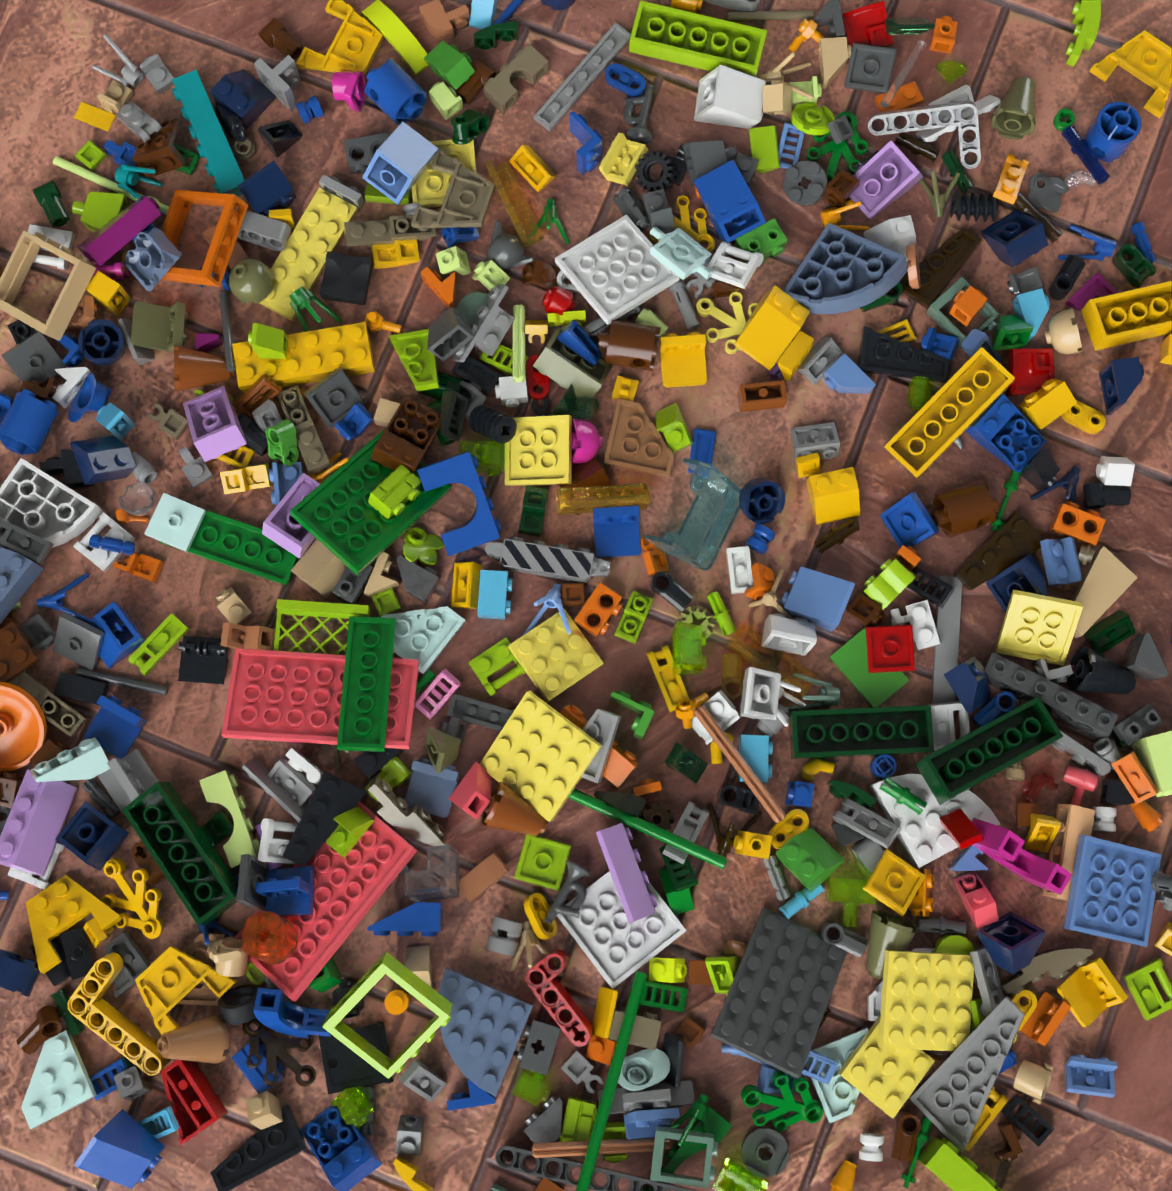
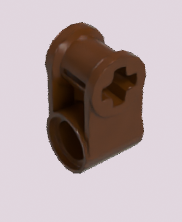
(148, 863)

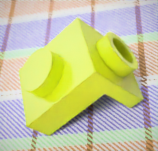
(667, 970)

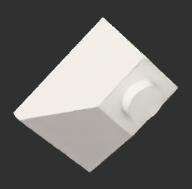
(893, 234)

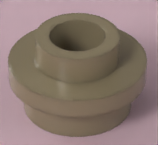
(244, 155)
(1086, 554)

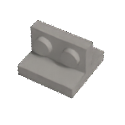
(280, 80)
(128, 778)

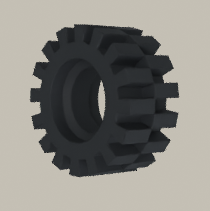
(645, 165)

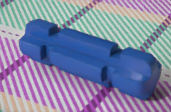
(1142, 241)
(112, 544)

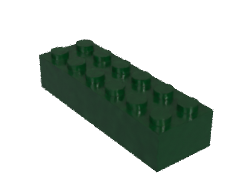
(861, 732)
(988, 750)
(183, 852)

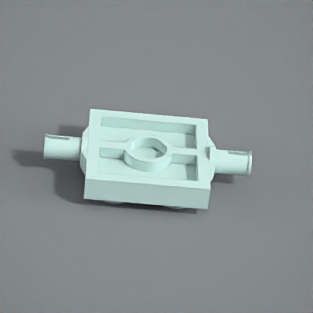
(680, 253)

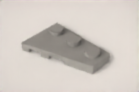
(603, 729)

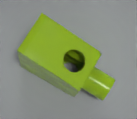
(99, 208)

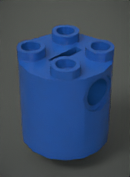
(395, 92)
(1113, 131)
(27, 423)

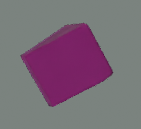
(206, 342)

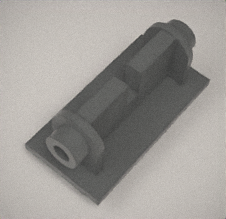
(630, 204)

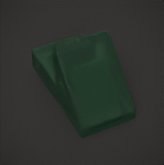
(576, 407)
(685, 763)

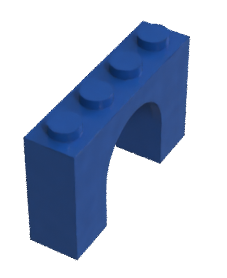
(481, 526)

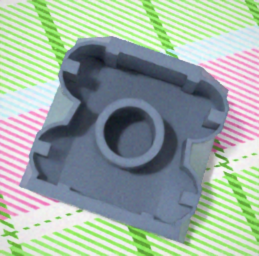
(151, 257)

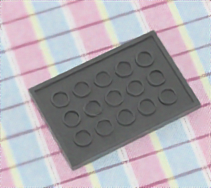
(779, 993)

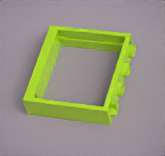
(411, 983)

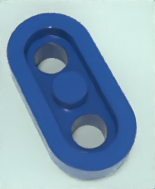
(626, 79)

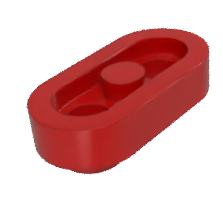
(536, 379)

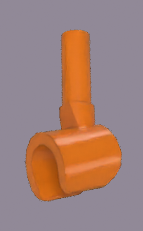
(123, 517)

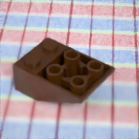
(407, 436)

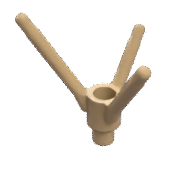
(778, 74)
(770, 598)
(527, 940)

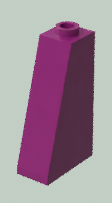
(119, 230)

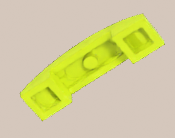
(397, 35)

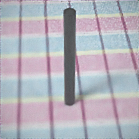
(227, 331)
(122, 681)

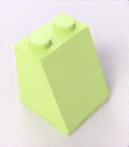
(1156, 757)

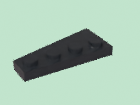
(895, 358)

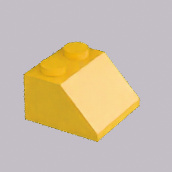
(834, 495)

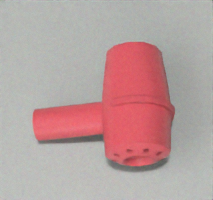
(1082, 780)

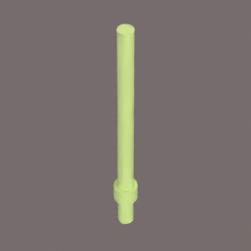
(101, 180)

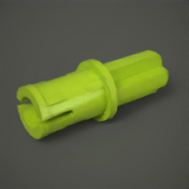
(721, 614)

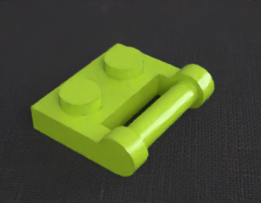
(491, 662)
(1145, 991)

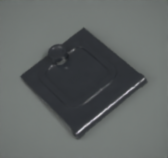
(347, 1069)

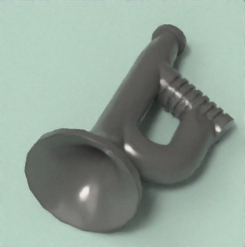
(639, 132)
(575, 872)

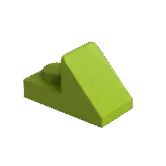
(673, 427)
(351, 828)

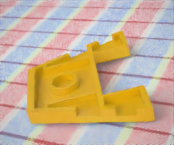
(352, 46)
(1146, 60)
(58, 910)
(172, 979)

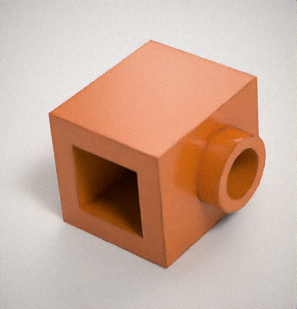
(968, 305)

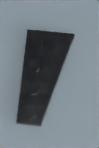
(329, 800)
(261, 1153)

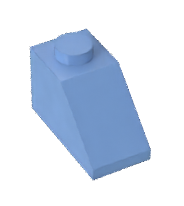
(847, 377)

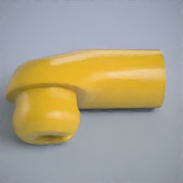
(716, 753)
(815, 766)

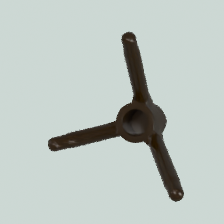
(726, 842)

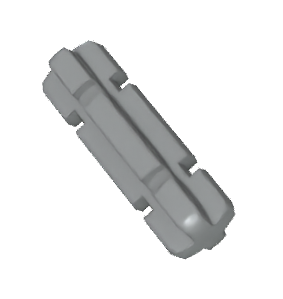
(776, 878)

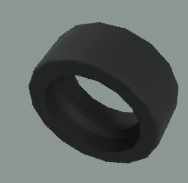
(238, 1004)

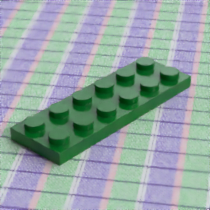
(241, 548)
(366, 684)

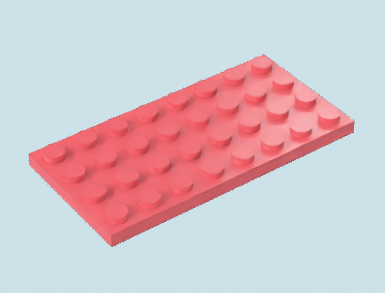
(301, 695)
(341, 899)

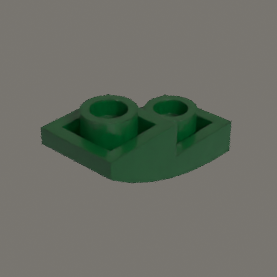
(486, 37)
(844, 790)

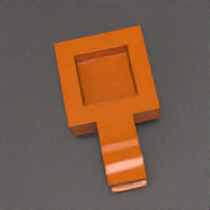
(654, 558)

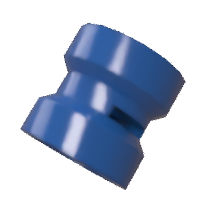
(304, 111)
(760, 539)
(878, 766)

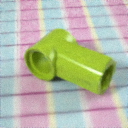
(394, 772)

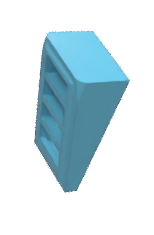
(160, 1123)

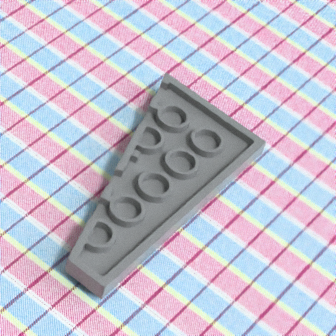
(963, 1083)

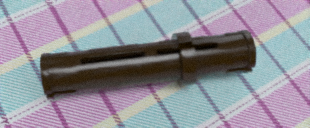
(1028, 208)

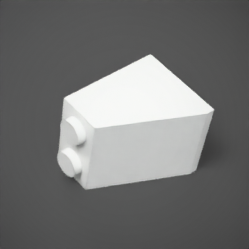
(729, 98)

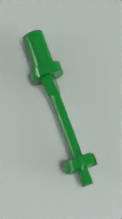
(1011, 486)
(922, 1137)

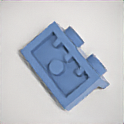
(283, 478)
(1061, 561)
(644, 1122)

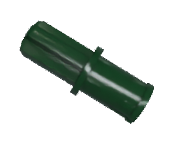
(954, 166)
(61, 1000)

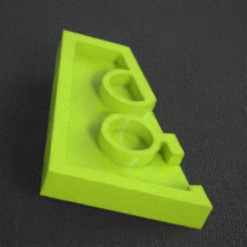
(416, 359)

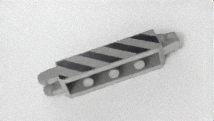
(548, 561)

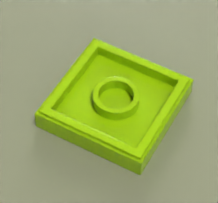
(542, 862)

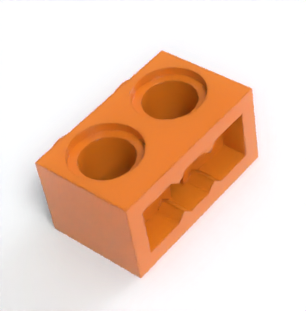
(1076, 527)
(593, 607)

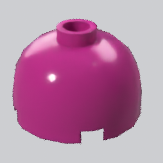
(584, 441)

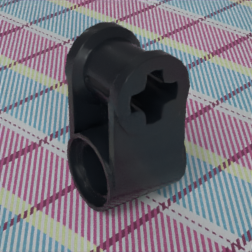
(741, 800)

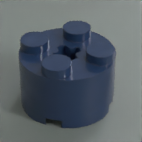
(17, 974)

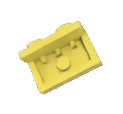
(621, 160)

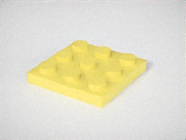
(432, 184)
(540, 451)
(1038, 627)
(554, 657)
(885, 1074)

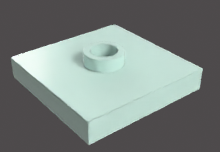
(175, 522)

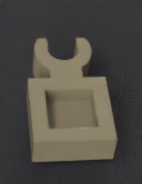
(170, 423)

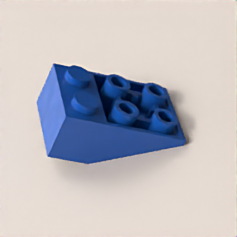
(729, 202)
(1007, 434)
(419, 917)
(340, 1149)

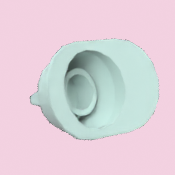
(644, 1070)

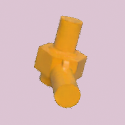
(807, 29)
(376, 322)
(686, 708)

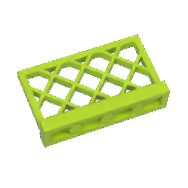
(317, 610)

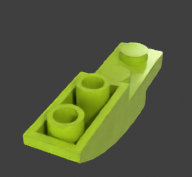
(1087, 23)

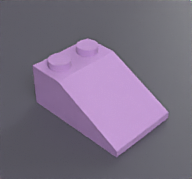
(884, 180)
(214, 424)
(283, 527)

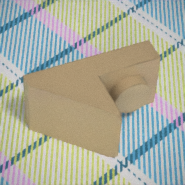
(377, 582)

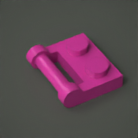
(116, 272)

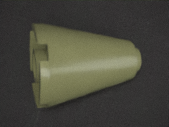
(1016, 111)
(886, 933)

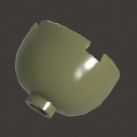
(251, 281)

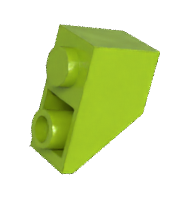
(268, 341)

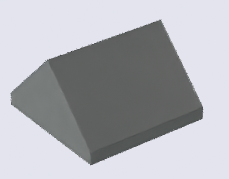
(1144, 659)

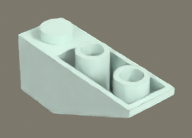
(74, 764)

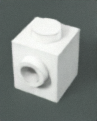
(511, 392)
(1115, 471)

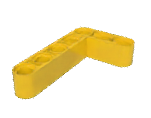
(113, 1018)

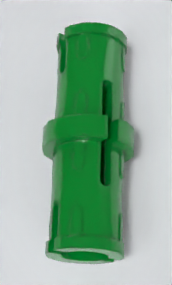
(903, 795)

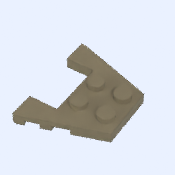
(465, 199)

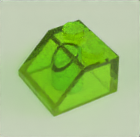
(687, 649)

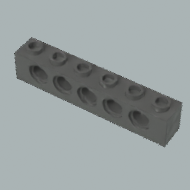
(1056, 699)

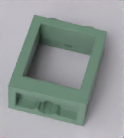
(933, 311)
(693, 1136)

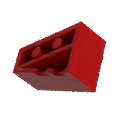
(191, 1098)

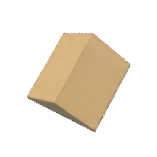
(319, 569)

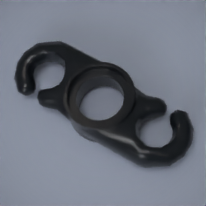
(231, 123)

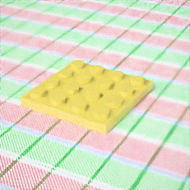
(540, 755)
(925, 1000)

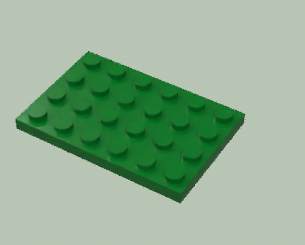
(346, 522)

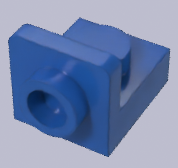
(459, 234)

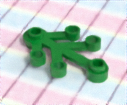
(840, 148)
(809, 1110)

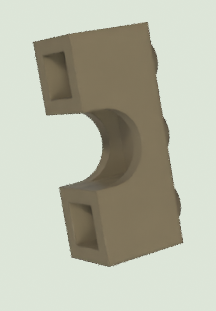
(527, 65)

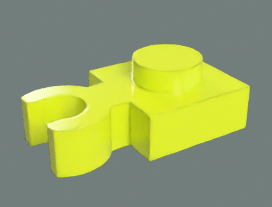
(555, 319)

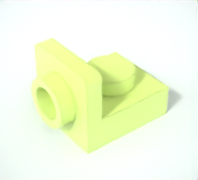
(811, 87)
(453, 260)
(489, 274)

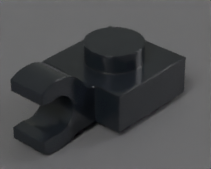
(681, 166)

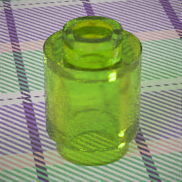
(918, 392)

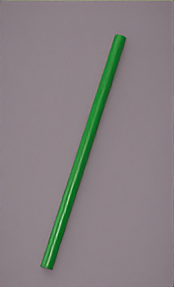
(649, 828)
(611, 1082)

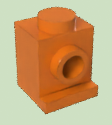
(943, 35)

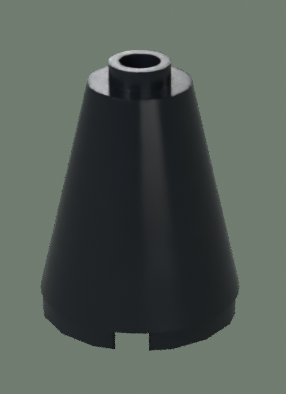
(1099, 674)

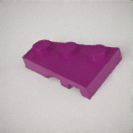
(1094, 288)

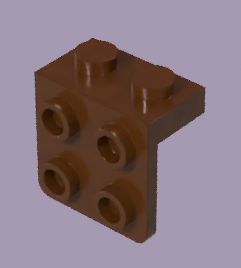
(159, 150)

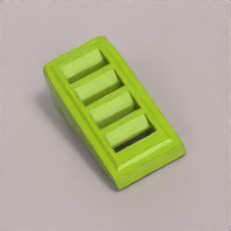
(499, 365)

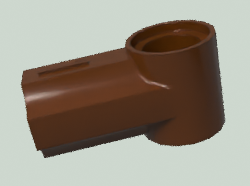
(276, 36)
(476, 82)
(46, 1026)
(905, 1138)

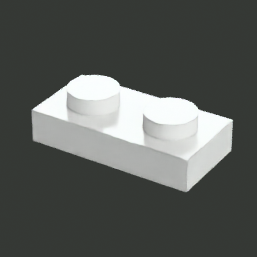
(739, 569)

